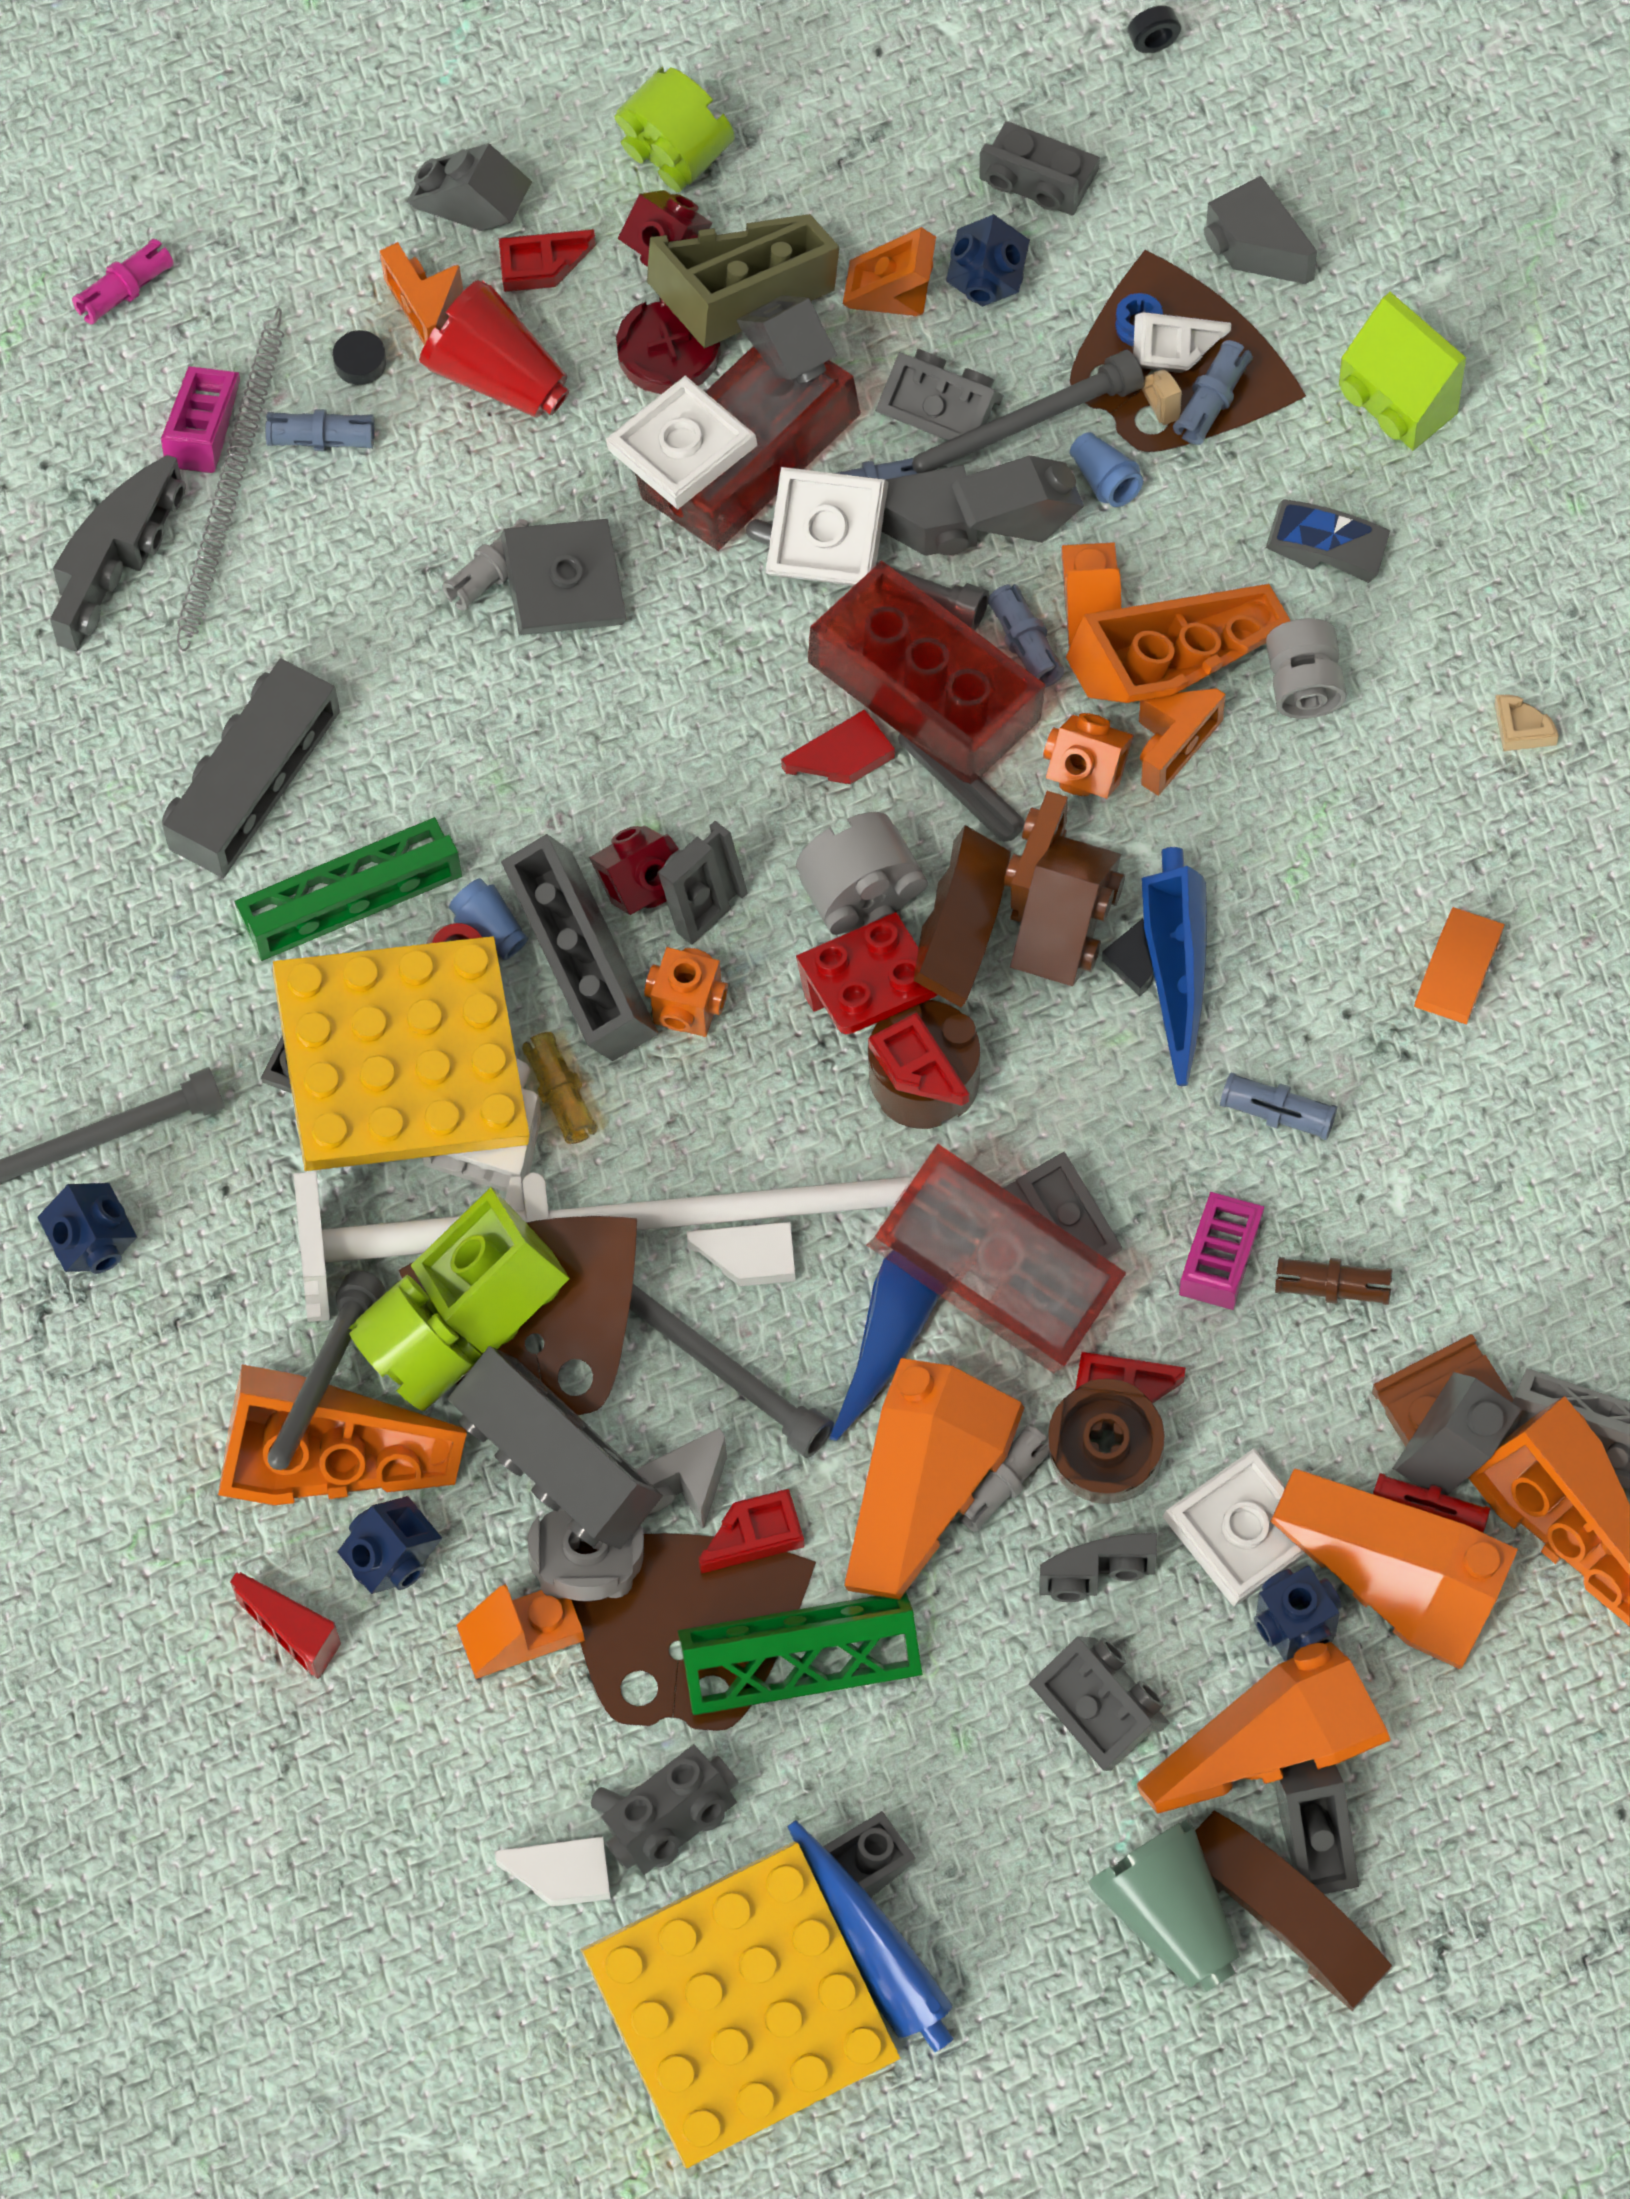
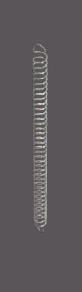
(268, 362)

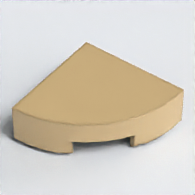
(1163, 396)
(1523, 725)

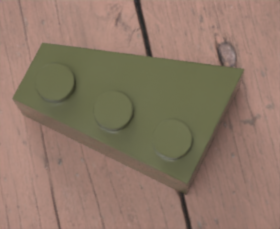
(728, 275)

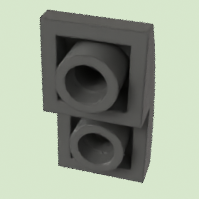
(1075, 1571)

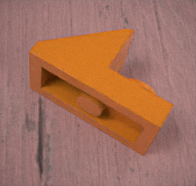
(892, 275)
(420, 297)
(1089, 581)
(1180, 729)
(517, 1630)

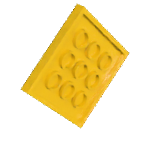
(400, 1053)
(740, 2004)

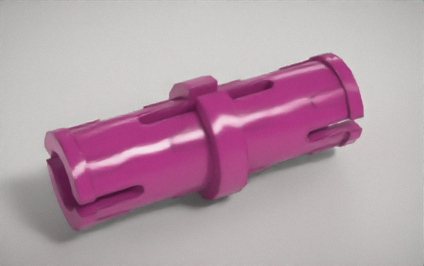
(122, 281)

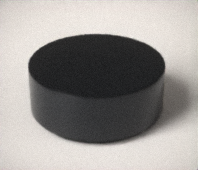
(1154, 29)
(359, 357)

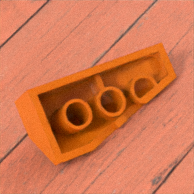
(1170, 643)
(346, 1448)
(928, 1457)
(1567, 1494)
(1409, 1565)
(1290, 1716)

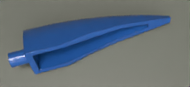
(1177, 947)
(893, 1323)
(885, 1960)

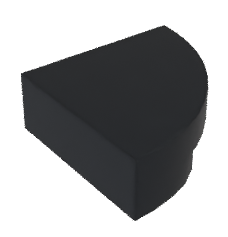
(1131, 958)

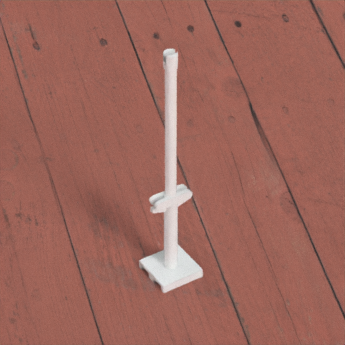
(530, 1203)

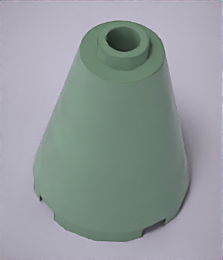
(1172, 1905)

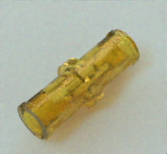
(559, 1088)

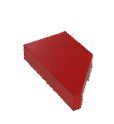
(542, 258)
(843, 751)
(917, 1062)
(1150, 1378)
(754, 1531)

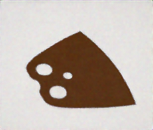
(1261, 390)
(590, 1309)
(673, 1596)

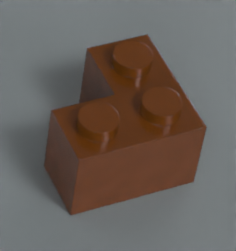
(1065, 899)

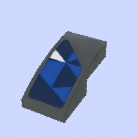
(1326, 535)

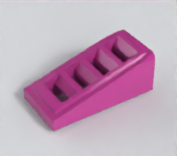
(200, 448)
(1213, 1288)

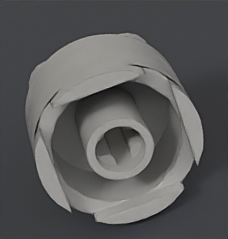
(859, 873)

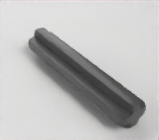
(977, 797)

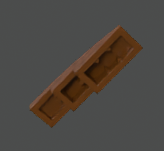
(962, 917)

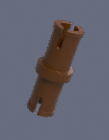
(1333, 1280)

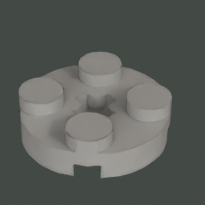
(578, 1575)

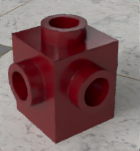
(660, 215)
(632, 867)

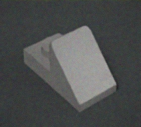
(690, 1471)

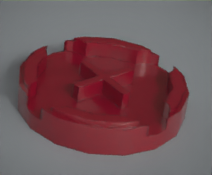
(660, 350)

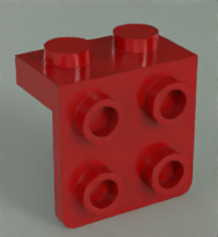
(863, 975)

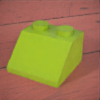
(1403, 373)
(489, 1273)

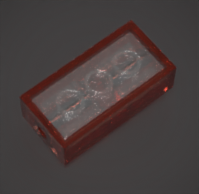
(790, 429)
(996, 1259)

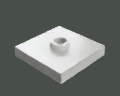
(681, 442)
(826, 526)
(1231, 1530)

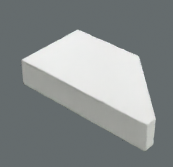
(1174, 341)
(748, 1252)
(560, 1871)

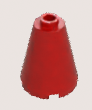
(495, 354)

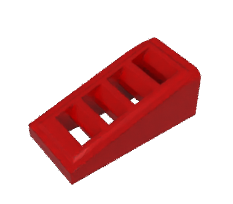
(300, 1631)

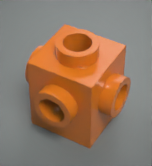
(1087, 755)
(686, 990)

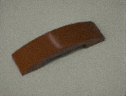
(1292, 1910)

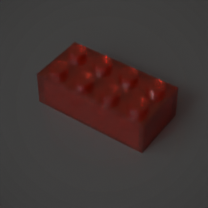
(926, 673)

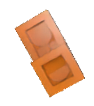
(1459, 965)

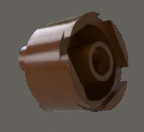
(960, 1044)
(1084, 1417)

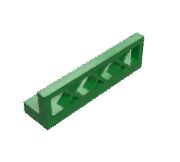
(351, 896)
(793, 1633)

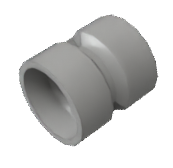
(1306, 668)

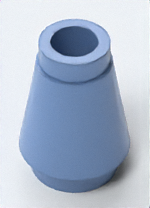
(1107, 470)
(487, 913)

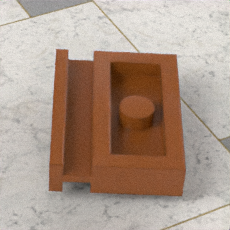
(1041, 831)
(1414, 1389)

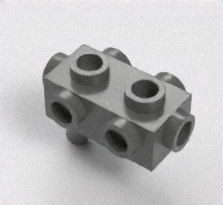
(666, 1810)

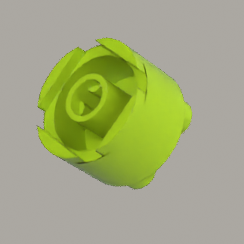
(673, 127)
(413, 1344)

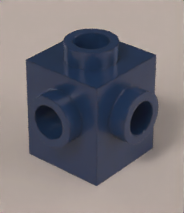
(987, 260)
(87, 1227)
(389, 1545)
(1293, 1628)

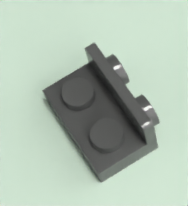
(1038, 168)
(936, 399)
(1099, 1700)

